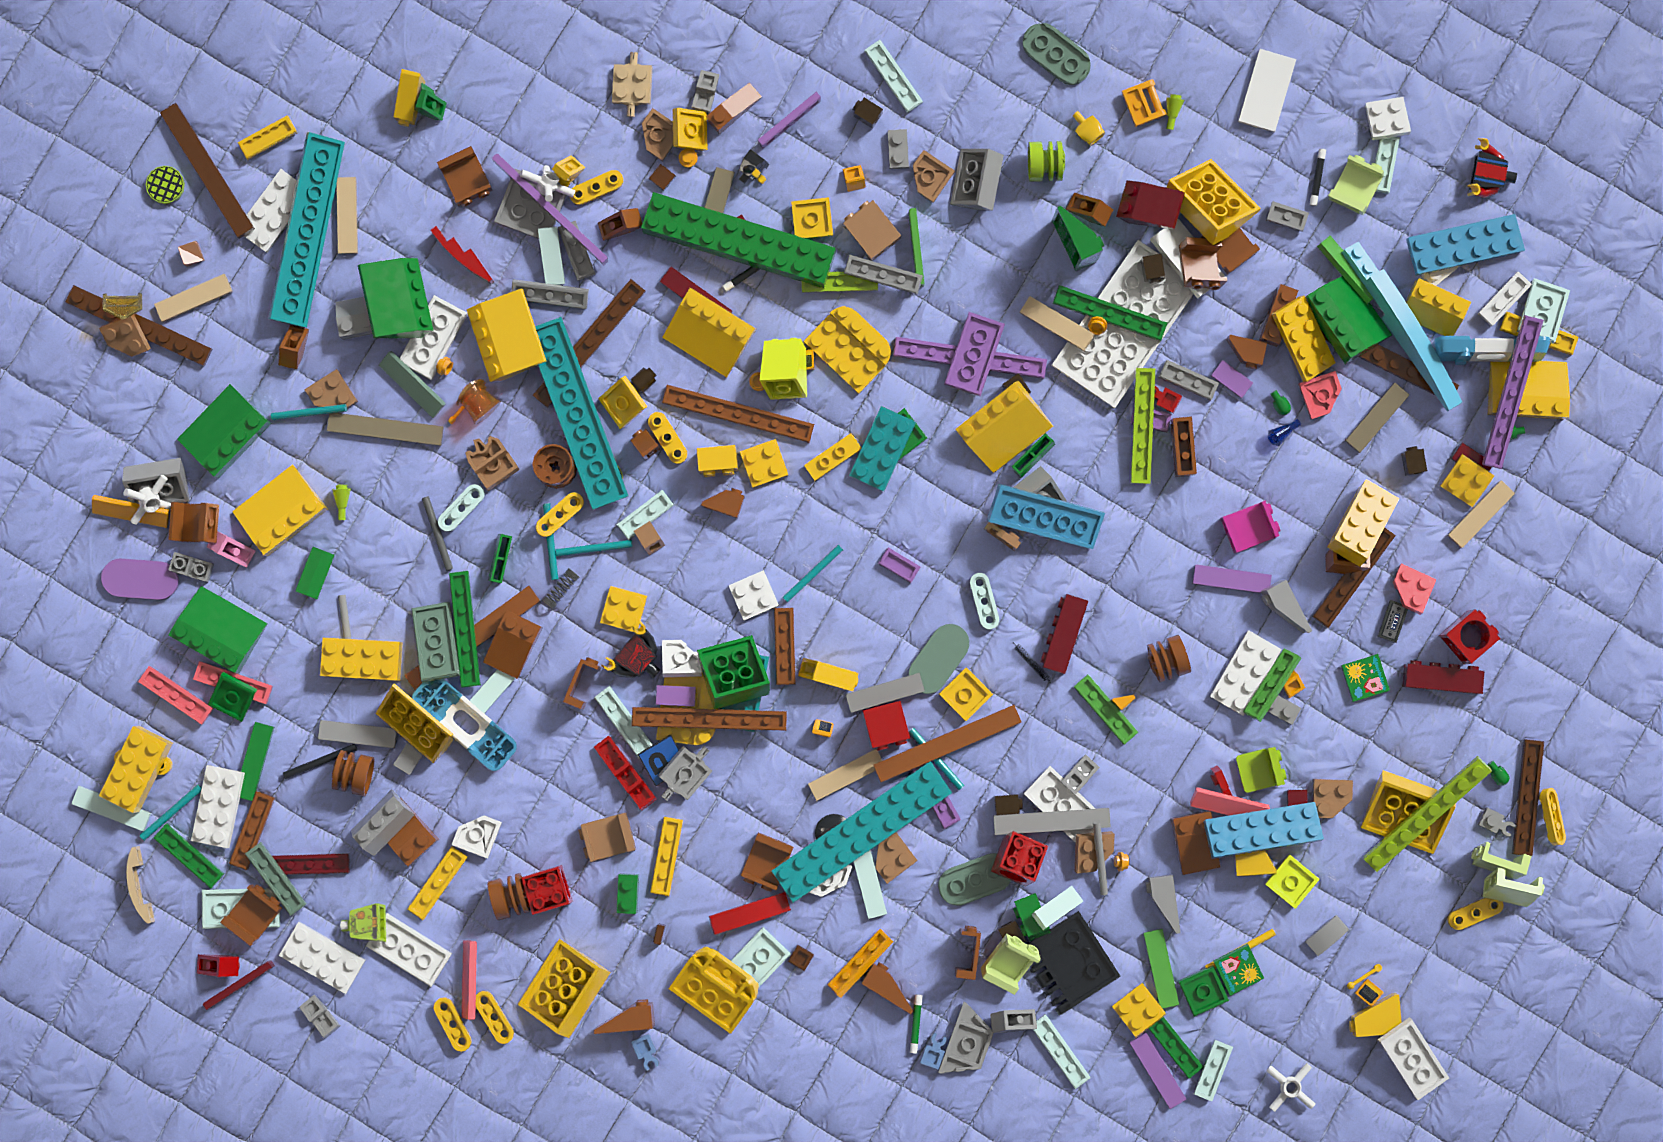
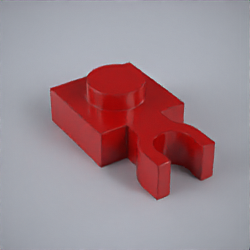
(1167, 399)
(1219, 779)

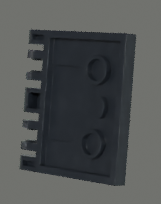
(1072, 961)

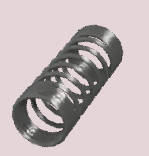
(550, 602)

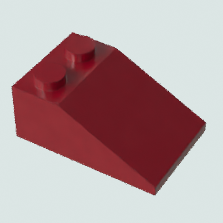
(1150, 205)

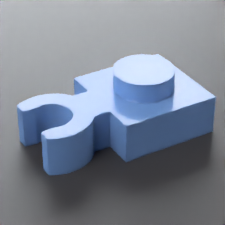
(645, 1048)
(933, 1054)

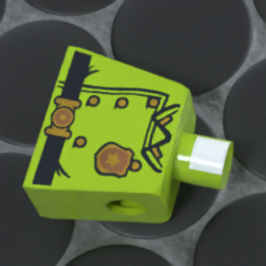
(366, 923)

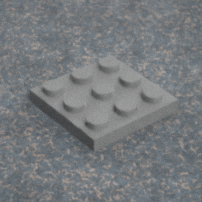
(523, 213)

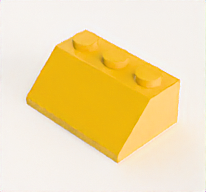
(1436, 307)

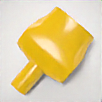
(1088, 129)

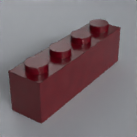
(1064, 634)
(1443, 678)

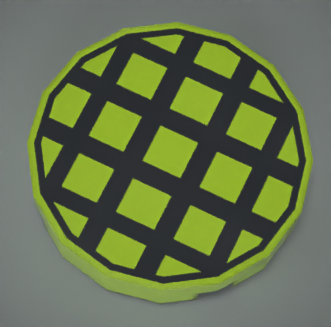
(165, 184)

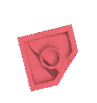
(1320, 394)
(1413, 588)

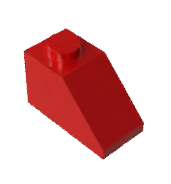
(218, 965)

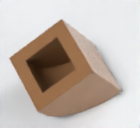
(649, 538)

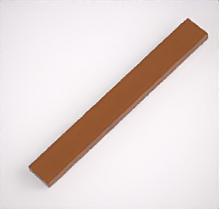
(738, 413)
(488, 625)
(709, 718)
(947, 743)

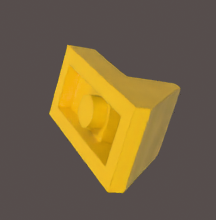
(567, 170)

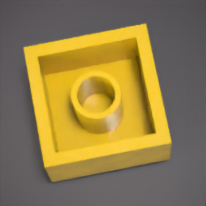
(717, 460)

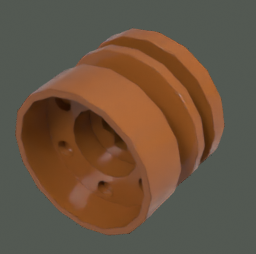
(550, 456)
(1168, 658)
(349, 772)
(508, 897)

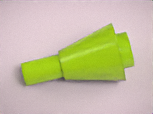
(1174, 105)
(341, 496)

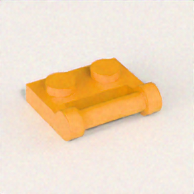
(1138, 105)

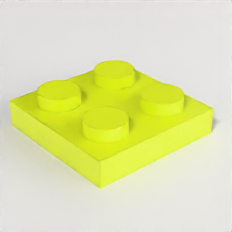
(1292, 881)

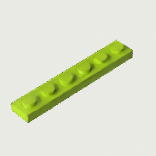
(1143, 425)

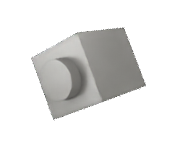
(1013, 1020)

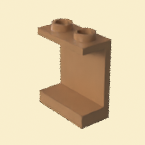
(871, 229)
(607, 837)

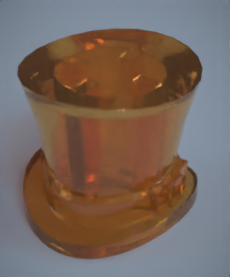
(478, 400)

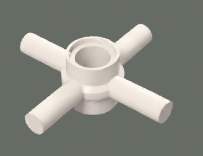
(547, 183)
(148, 499)
(1283, 1083)

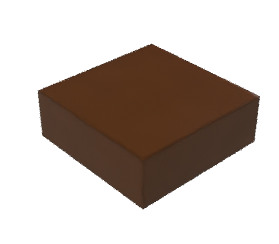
(662, 177)
(659, 934)
(801, 957)

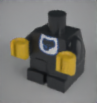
(752, 167)

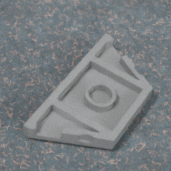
(967, 1042)

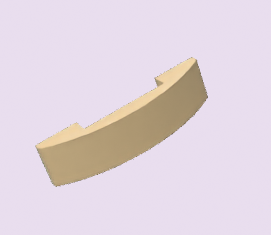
(144, 910)

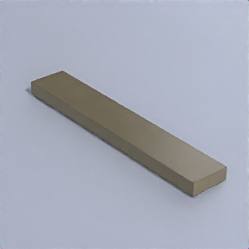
(385, 428)

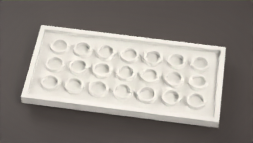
(1113, 356)

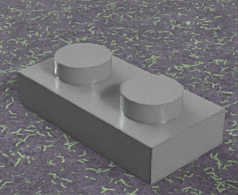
(898, 149)
(1287, 216)
(1284, 710)

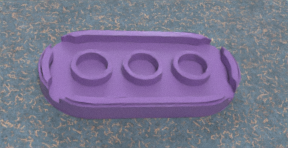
(139, 579)

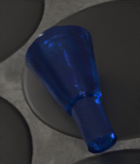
(1279, 434)

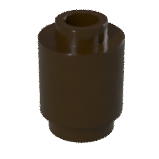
(643, 380)

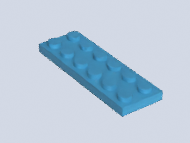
(1465, 244)
(1045, 516)
(1263, 830)

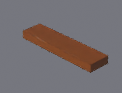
(784, 646)
(252, 829)

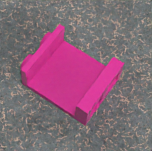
(1250, 526)

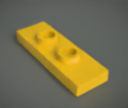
(267, 137)
(832, 457)

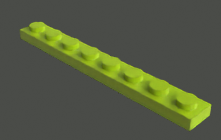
(1427, 813)

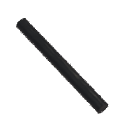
(317, 762)

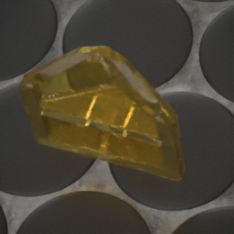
(122, 305)

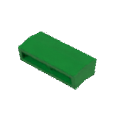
(1035, 458)
(504, 559)
(315, 572)

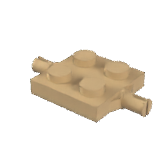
(632, 84)

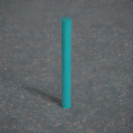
(309, 412)
(551, 548)
(594, 548)
(810, 575)
(939, 762)
(171, 812)

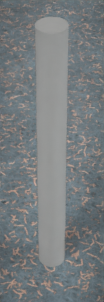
(344, 617)
(1100, 857)

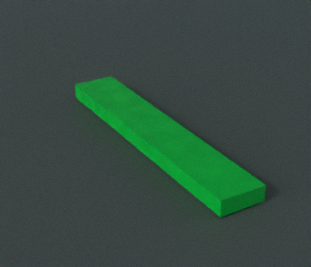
(1110, 312)
(464, 629)

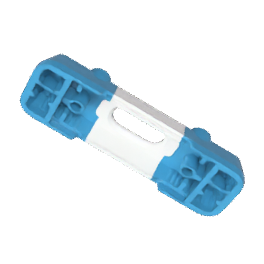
(1482, 349)
(488, 745)

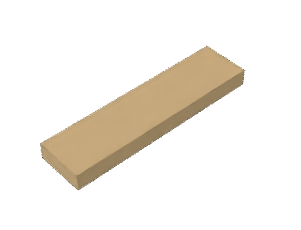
(347, 215)
(193, 297)
(1057, 323)
(1481, 514)
(844, 775)

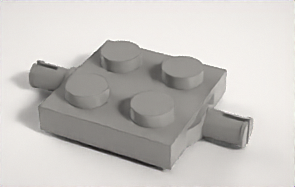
(685, 773)

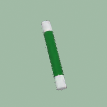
(916, 1023)

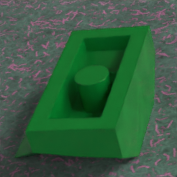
(429, 104)

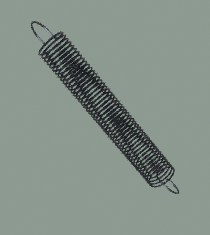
(1029, 662)

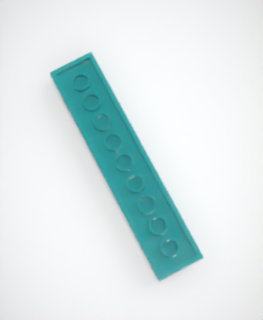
(306, 230)
(579, 416)
(861, 831)

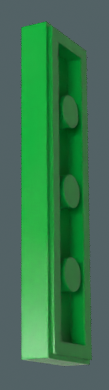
(255, 759)
(189, 855)
(1176, 1047)

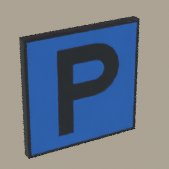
(657, 757)

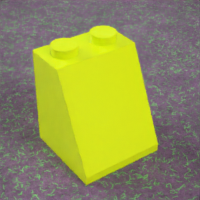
(784, 369)

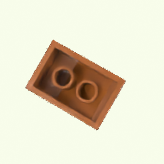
(512, 644)
(412, 840)
(1193, 843)
(635, 1017)

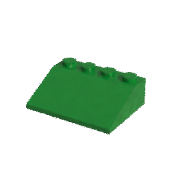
(1078, 240)
(395, 298)
(1346, 319)
(223, 431)
(218, 629)

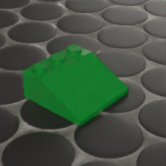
(733, 672)

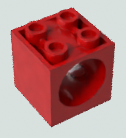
(1452, 636)
(886, 725)
(1019, 858)
(547, 889)

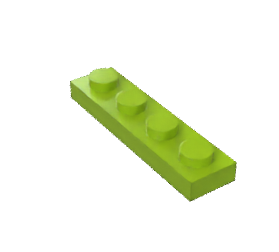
(841, 282)

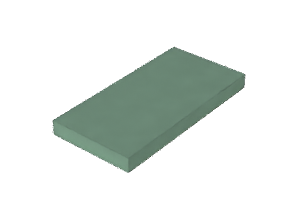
(435, 642)

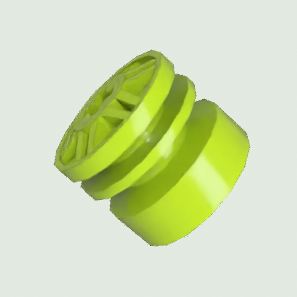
(1045, 161)

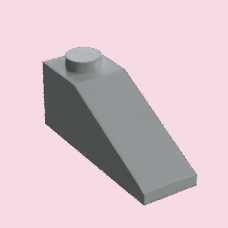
(1283, 602)
(1163, 894)

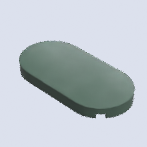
(1056, 53)
(940, 656)
(971, 881)

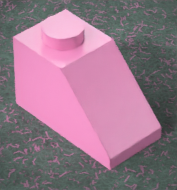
(232, 549)

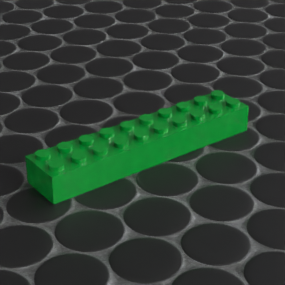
(738, 240)

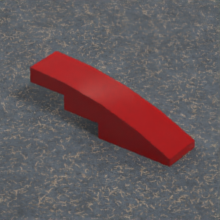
(467, 259)
(625, 773)
(749, 913)

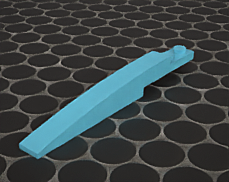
(1404, 325)

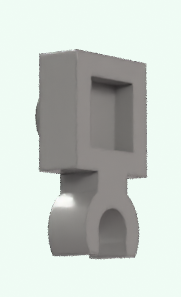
(1493, 822)

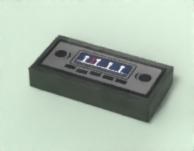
(1392, 621)

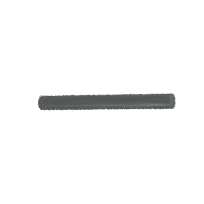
(437, 533)

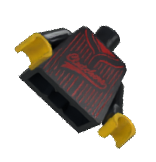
(636, 656)

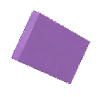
(974, 354)

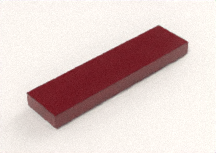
(680, 285)
(313, 863)
(238, 984)

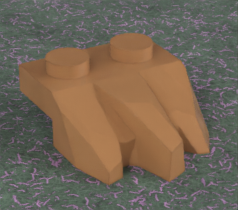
(491, 462)

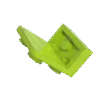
(1261, 769)

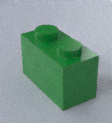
(628, 893)
(1024, 909)

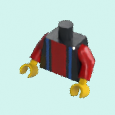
(1489, 171)

